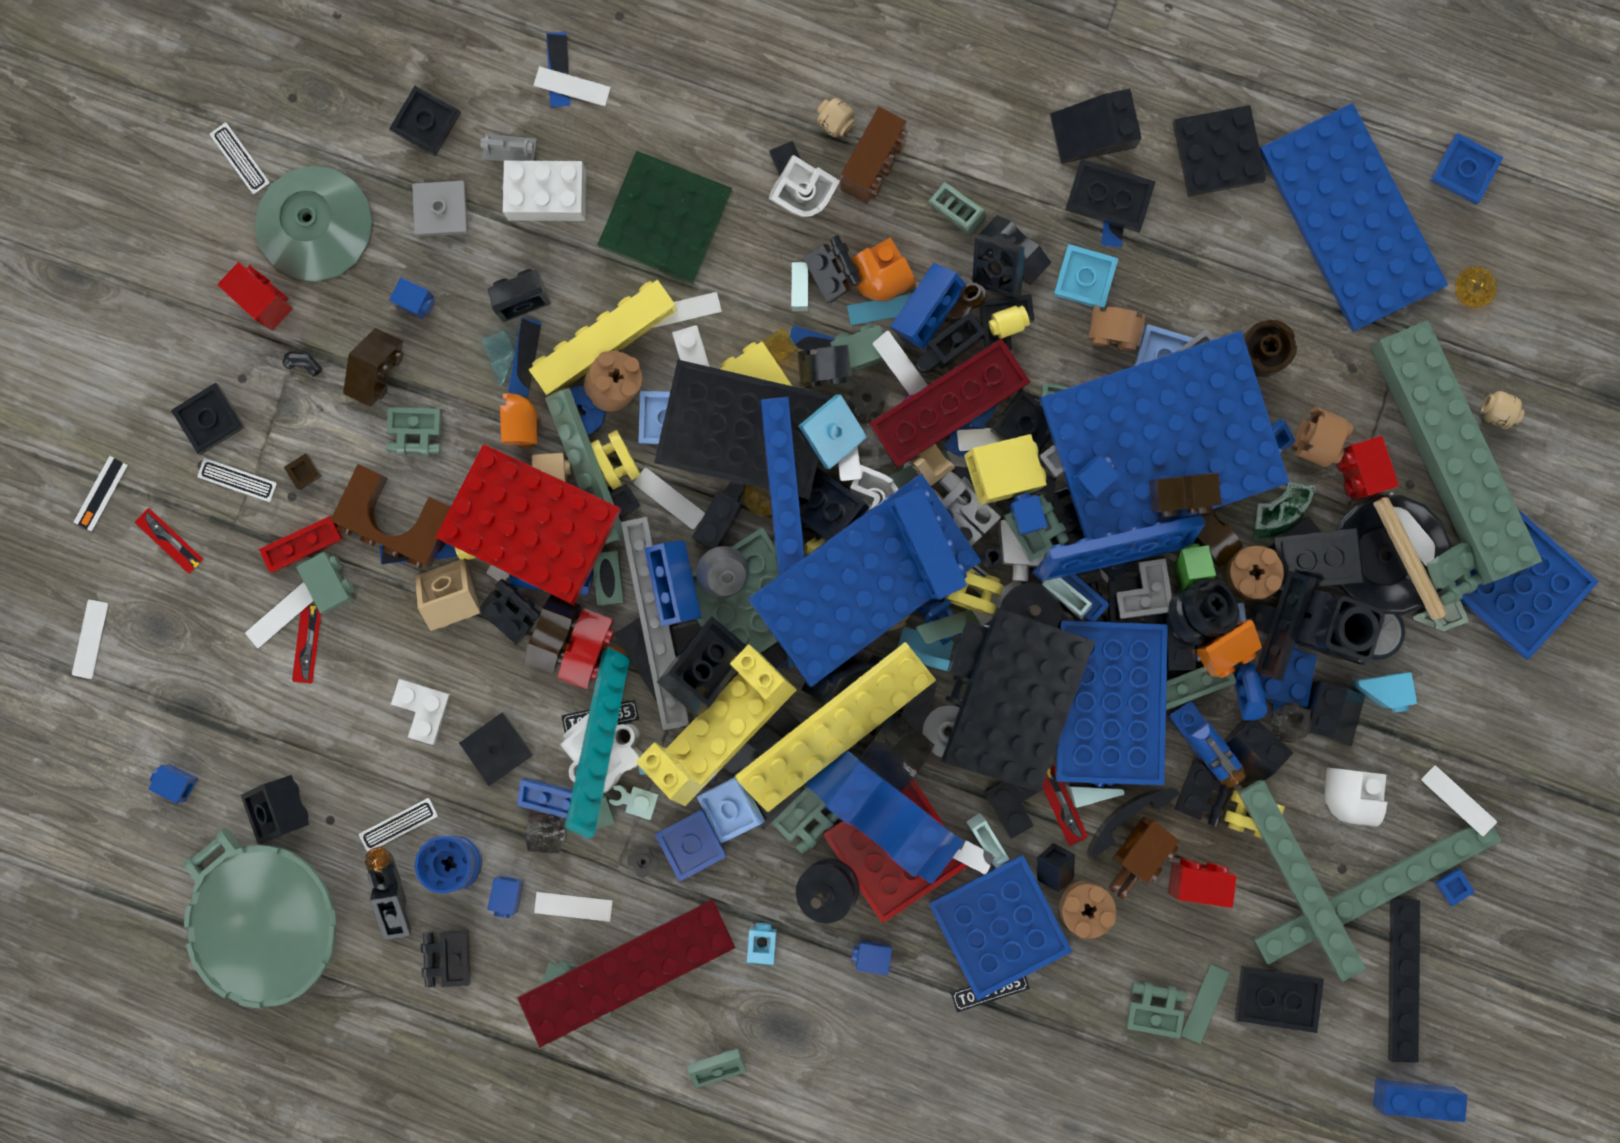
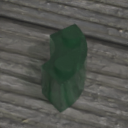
(1284, 513)

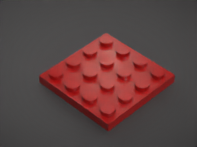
(880, 878)

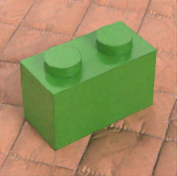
(1193, 565)

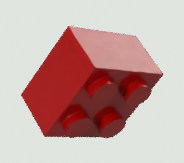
(256, 295)
(1367, 469)
(1201, 884)

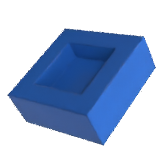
(1454, 887)

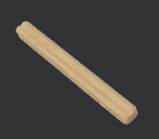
(1410, 558)

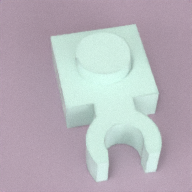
(639, 801)

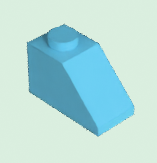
(1389, 691)

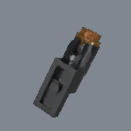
(387, 894)

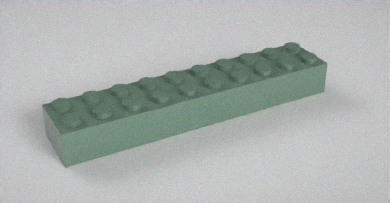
(1455, 452)

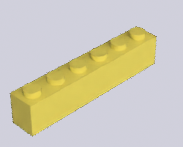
(610, 333)

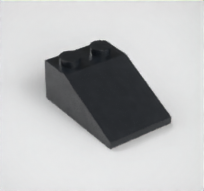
(1096, 127)
(703, 667)

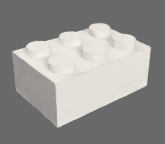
(544, 191)

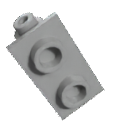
(508, 148)

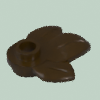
(966, 302)

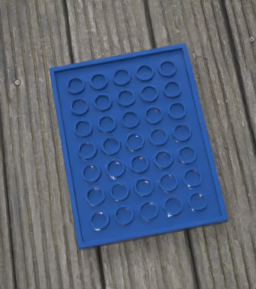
(1166, 421)

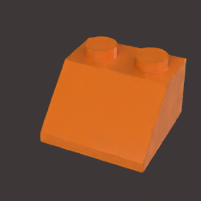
(1229, 649)

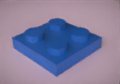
(1466, 168)
(690, 845)

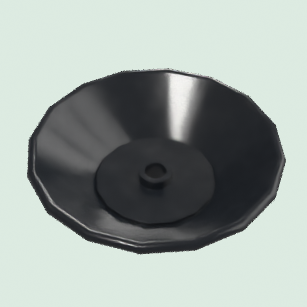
(1388, 582)

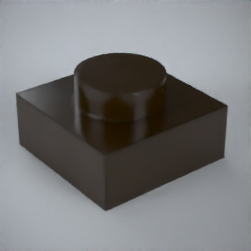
(302, 471)

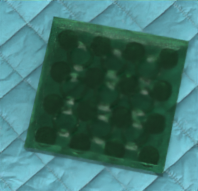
(665, 217)

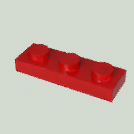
(300, 544)

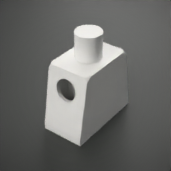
(1013, 554)

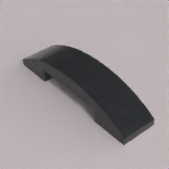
(1102, 838)

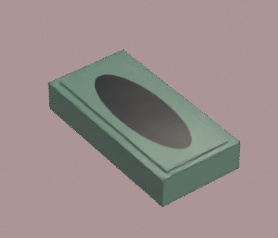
(608, 579)

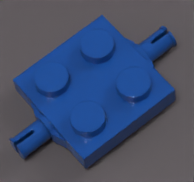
(1295, 683)

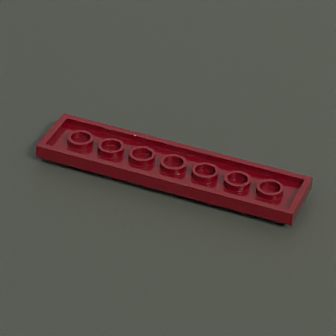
(625, 973)

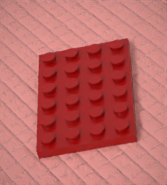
(528, 523)

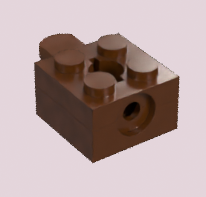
(1142, 855)

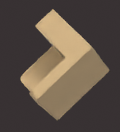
(932, 464)

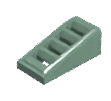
(972, 208)

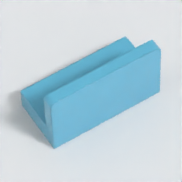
(932, 654)

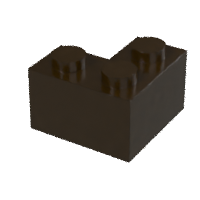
(370, 366)
(1190, 492)

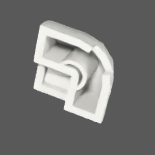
(803, 188)
(872, 486)
(1356, 796)

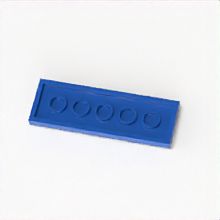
(1120, 548)

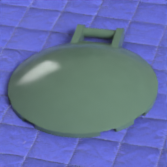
(258, 922)

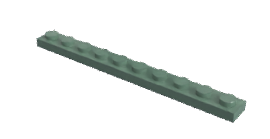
(1379, 889)

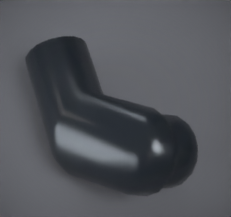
(299, 358)

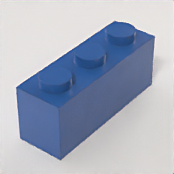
(928, 306)
(672, 583)
(1420, 1100)

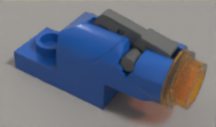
(1207, 744)

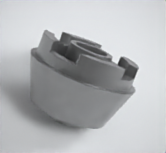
(722, 572)

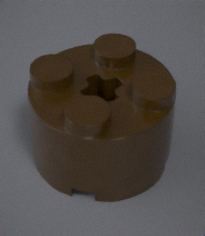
(1281, 345)

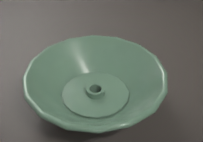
(329, 240)

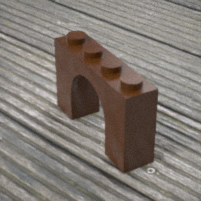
(356, 515)

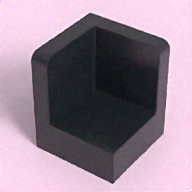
(1055, 867)

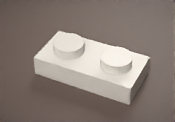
(690, 345)

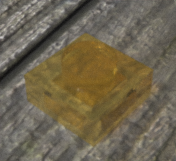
(780, 345)

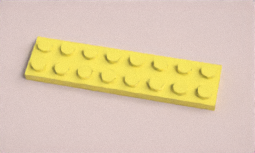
(835, 727)

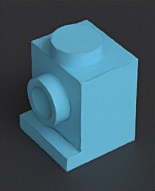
(757, 953)

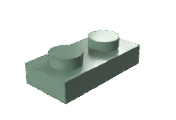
(716, 1068)

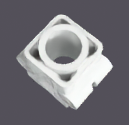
(622, 756)

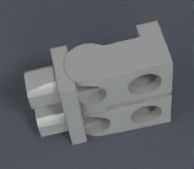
(965, 509)

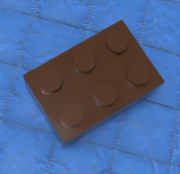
(874, 155)

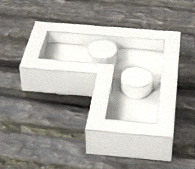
(429, 708)

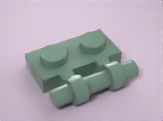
(414, 421)
(1038, 543)
(1453, 566)
(799, 814)
(1154, 1018)

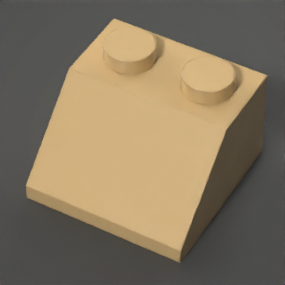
(446, 595)

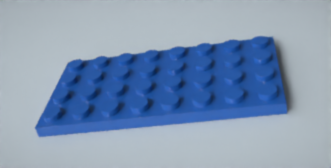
(1353, 217)
(851, 588)

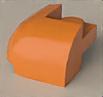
(883, 272)
(518, 421)

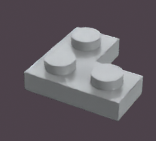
(1153, 596)

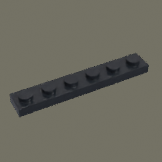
(1404, 980)

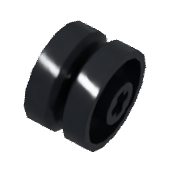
(1203, 611)

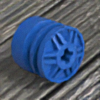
(433, 866)

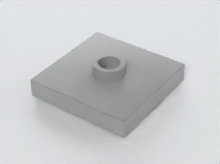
(440, 208)

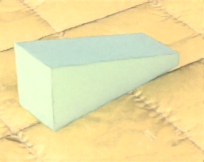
(799, 286)
(1068, 596)
(1087, 795)
(987, 839)

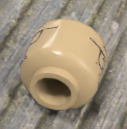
(835, 117)
(1502, 410)

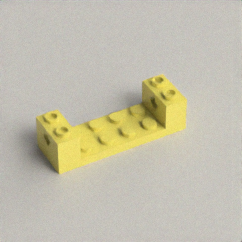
(720, 730)

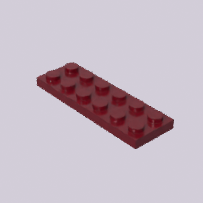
(949, 403)

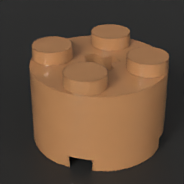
(1117, 328)
(613, 380)
(1322, 437)
(1256, 558)
(1101, 915)

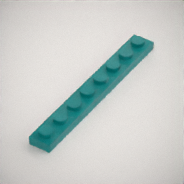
(597, 744)

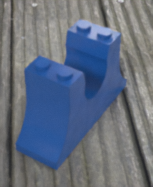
(885, 816)

